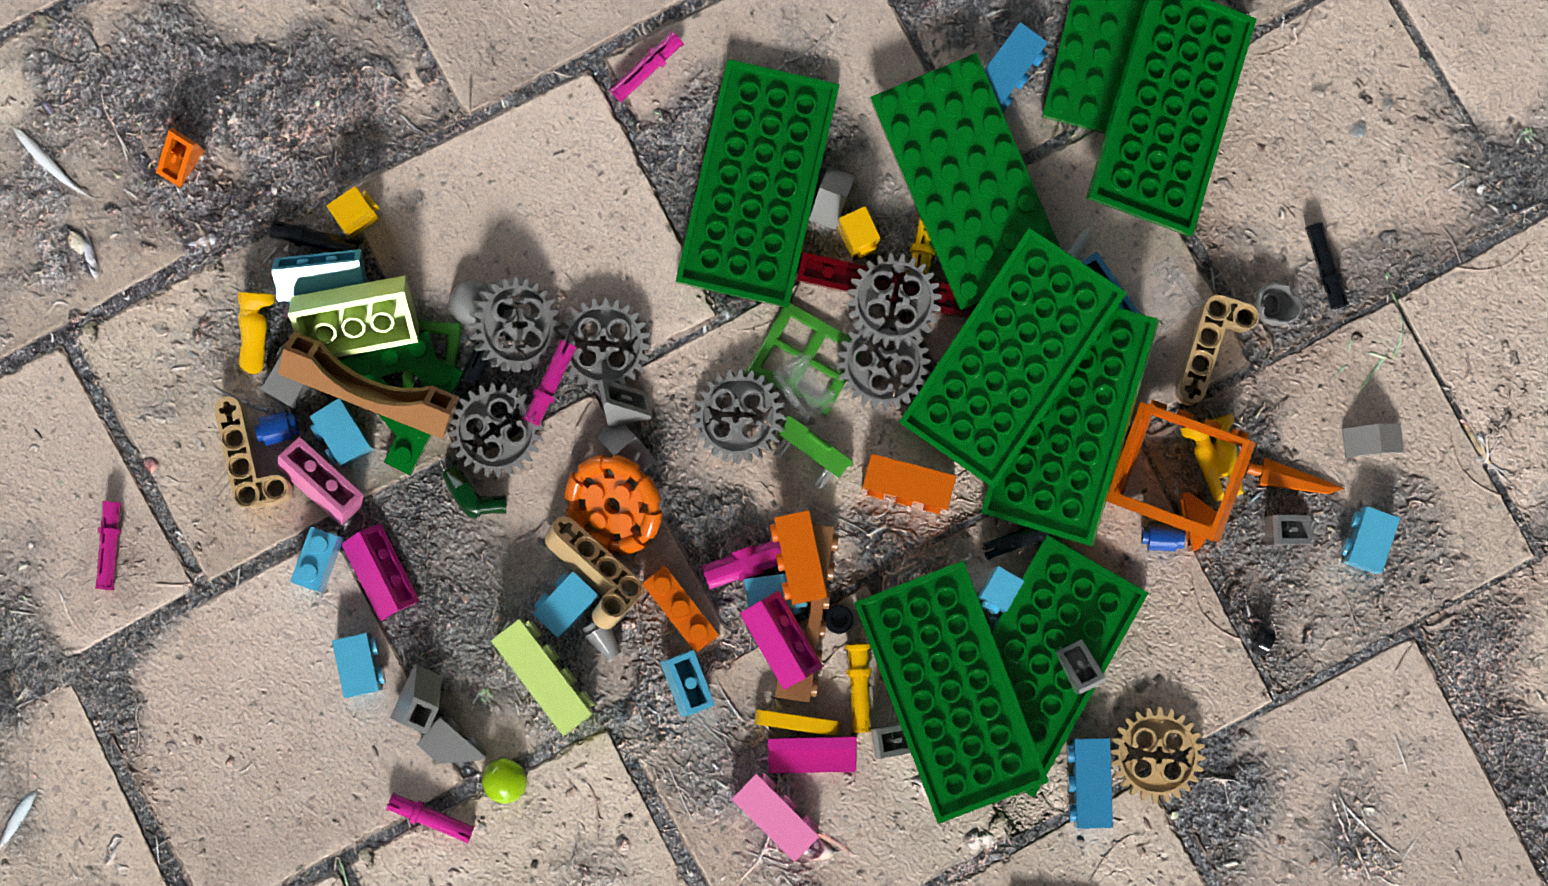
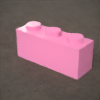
(320, 481)
(776, 816)

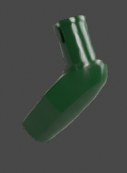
(466, 496)

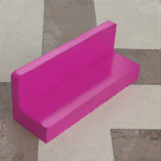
(380, 571)
(781, 640)
(812, 754)

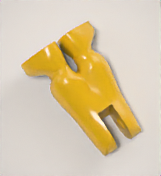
(253, 330)
(1215, 459)

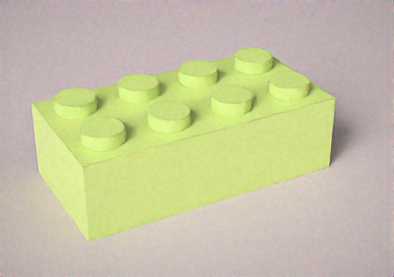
(357, 316)
(543, 676)

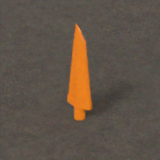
(1282, 476)

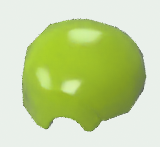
(504, 780)

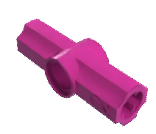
(741, 564)

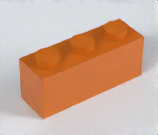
(908, 484)
(798, 558)
(680, 609)

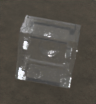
(1164, 294)
(803, 388)

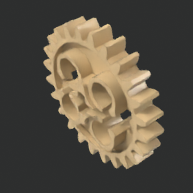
(1158, 728)

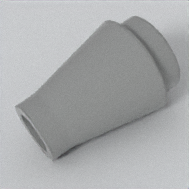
(602, 639)

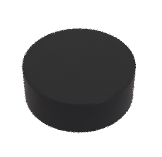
(838, 619)
(1263, 641)

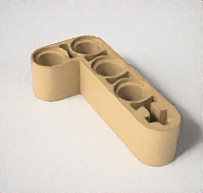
(1209, 352)
(247, 451)
(589, 568)

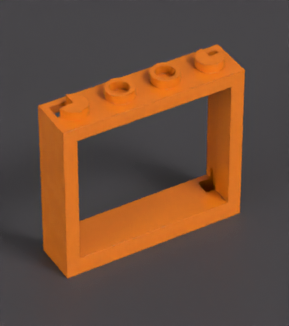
(1130, 454)

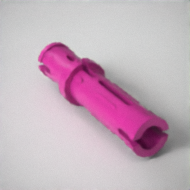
(641, 71)
(544, 394)
(108, 540)
(419, 813)

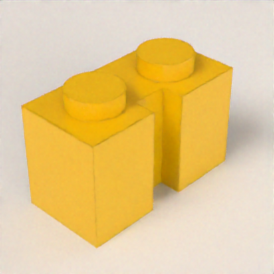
(354, 211)
(858, 233)

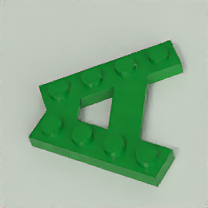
(431, 371)

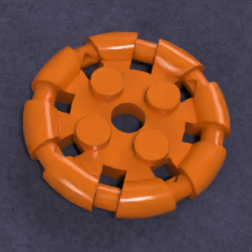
(614, 486)

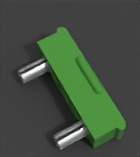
(815, 448)

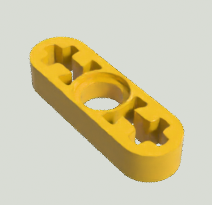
(796, 722)

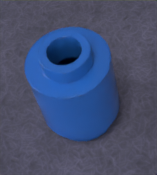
(276, 428)
(1162, 537)

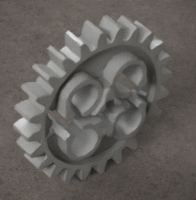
(919, 305)
(605, 318)
(490, 324)
(861, 377)
(481, 408)
(737, 442)

